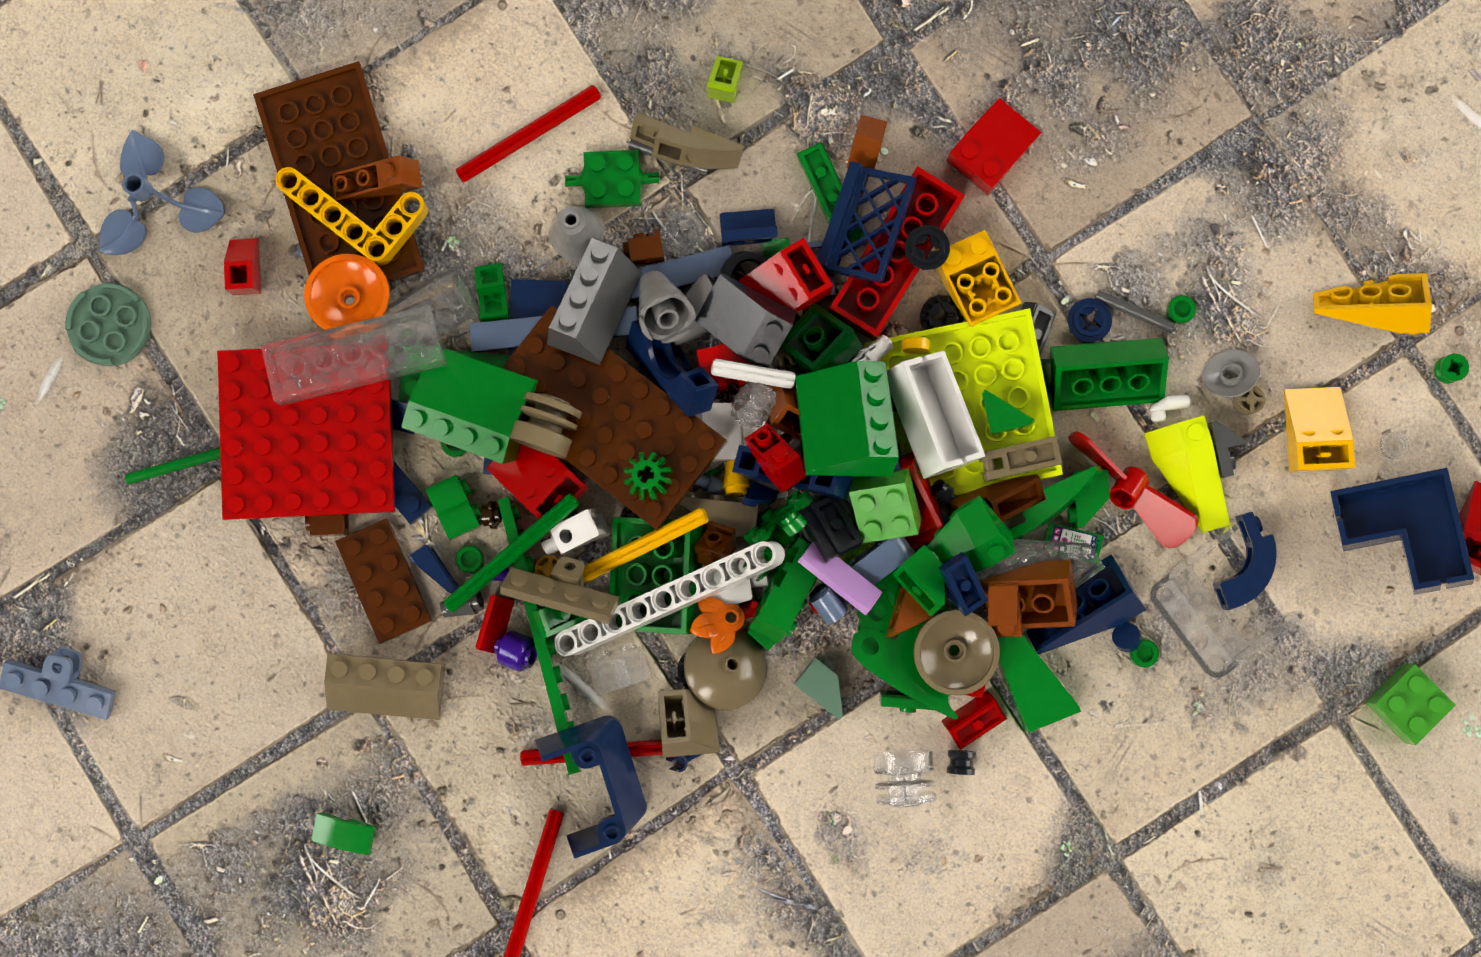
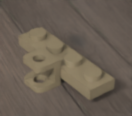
(561, 592)

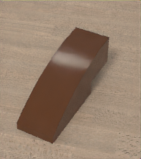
(1007, 496)

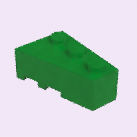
(784, 596)

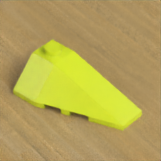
(1190, 466)

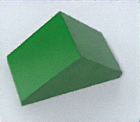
(1003, 416)

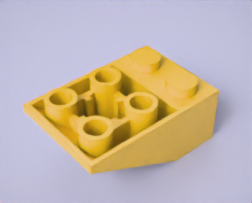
(977, 279)
(1317, 430)

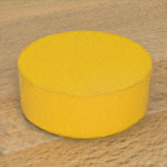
(915, 345)

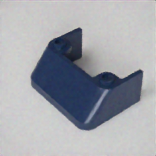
(601, 744)

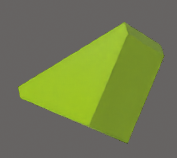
(724, 79)

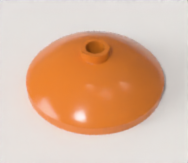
(343, 278)

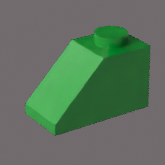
(923, 579)

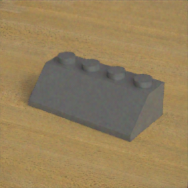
(594, 302)

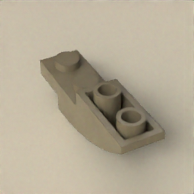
(691, 149)

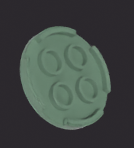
(108, 324)

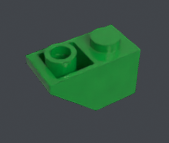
(1090, 502)

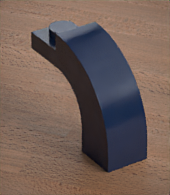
(1257, 567)

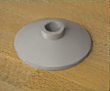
(1230, 365)

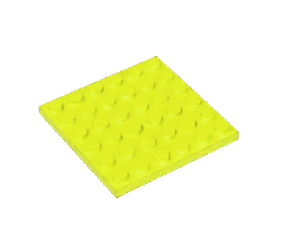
(992, 357)

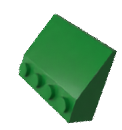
(470, 406)
(847, 420)
(653, 571)

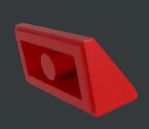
(494, 622)
(974, 720)

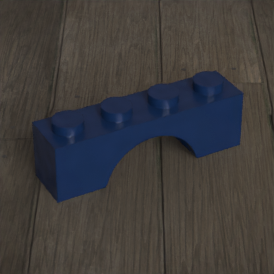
(690, 390)
(831, 486)

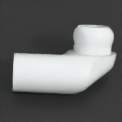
(1168, 403)

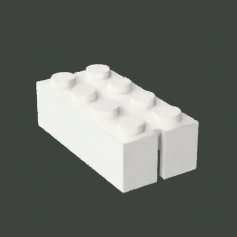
(934, 414)

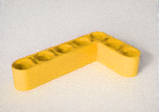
(348, 221)

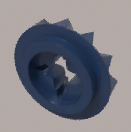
(1101, 317)

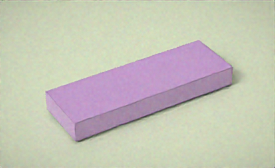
(841, 579)

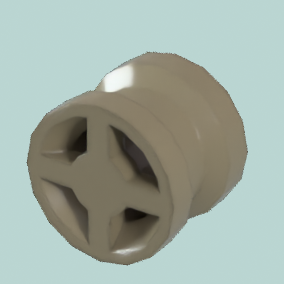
(1255, 400)

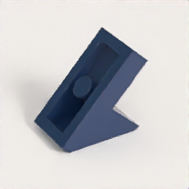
(962, 584)

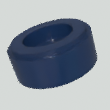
(1127, 637)

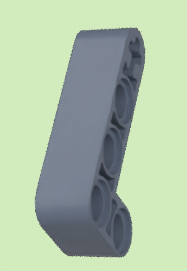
(872, 564)

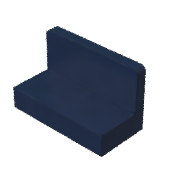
(748, 227)

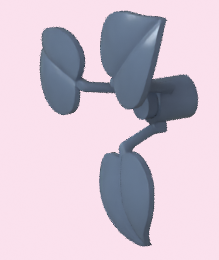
(144, 157)

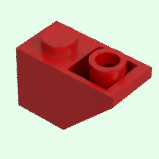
(242, 267)
(776, 457)

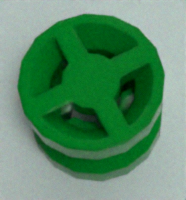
(1445, 371)

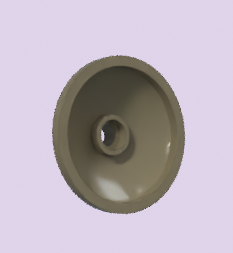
(974, 660)
(716, 683)

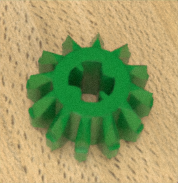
(643, 468)

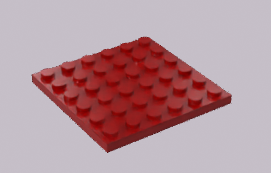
(302, 455)

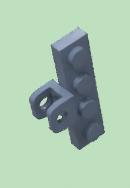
(58, 684)

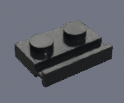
(831, 528)

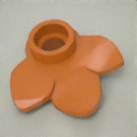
(714, 625)

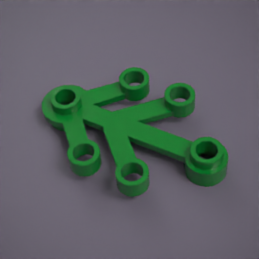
(784, 517)

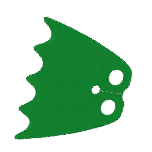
(895, 658)

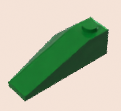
(975, 532)

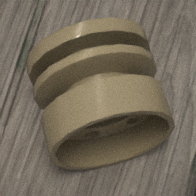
(546, 424)

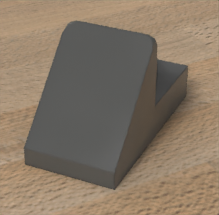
(1222, 440)

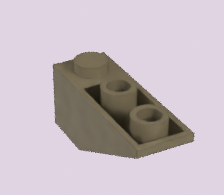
(724, 512)

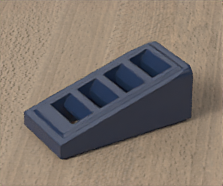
(432, 565)

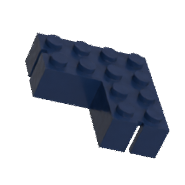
(1418, 513)

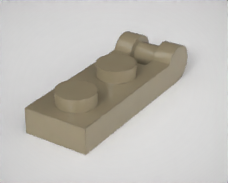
(1022, 458)

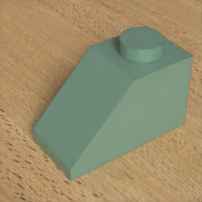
(822, 685)

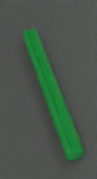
(511, 553)

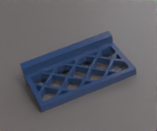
(843, 222)

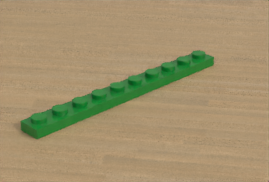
(544, 647)

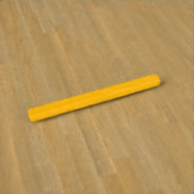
(644, 544)

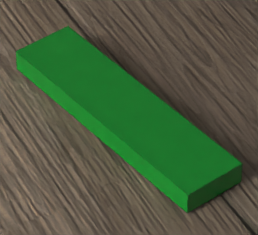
(824, 182)

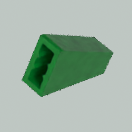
(1032, 685)

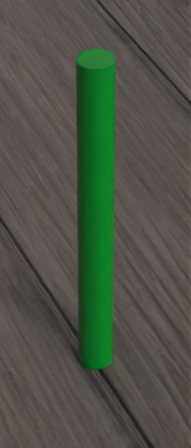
(173, 466)

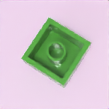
(885, 506)
(1410, 704)

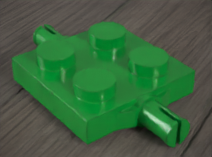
(612, 179)

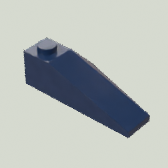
(1102, 604)

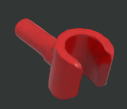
(749, 608)

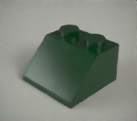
(820, 341)

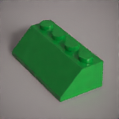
(1108, 374)

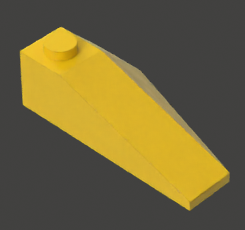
(1392, 305)

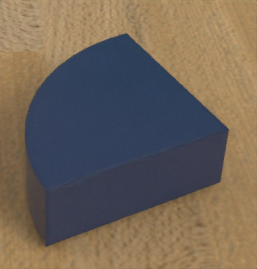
(759, 494)

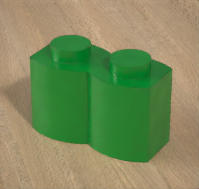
(454, 507)

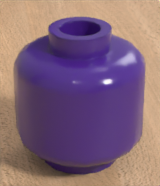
(515, 651)

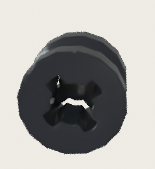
(961, 762)

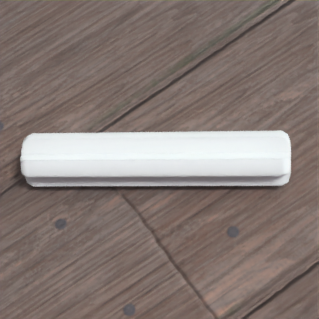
(753, 373)

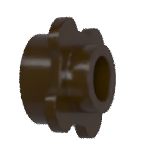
(491, 515)

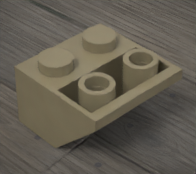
(686, 724)

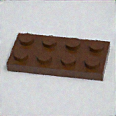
(383, 581)

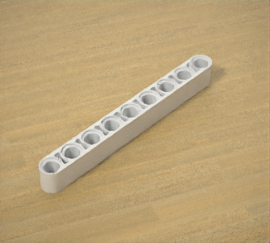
(680, 597)

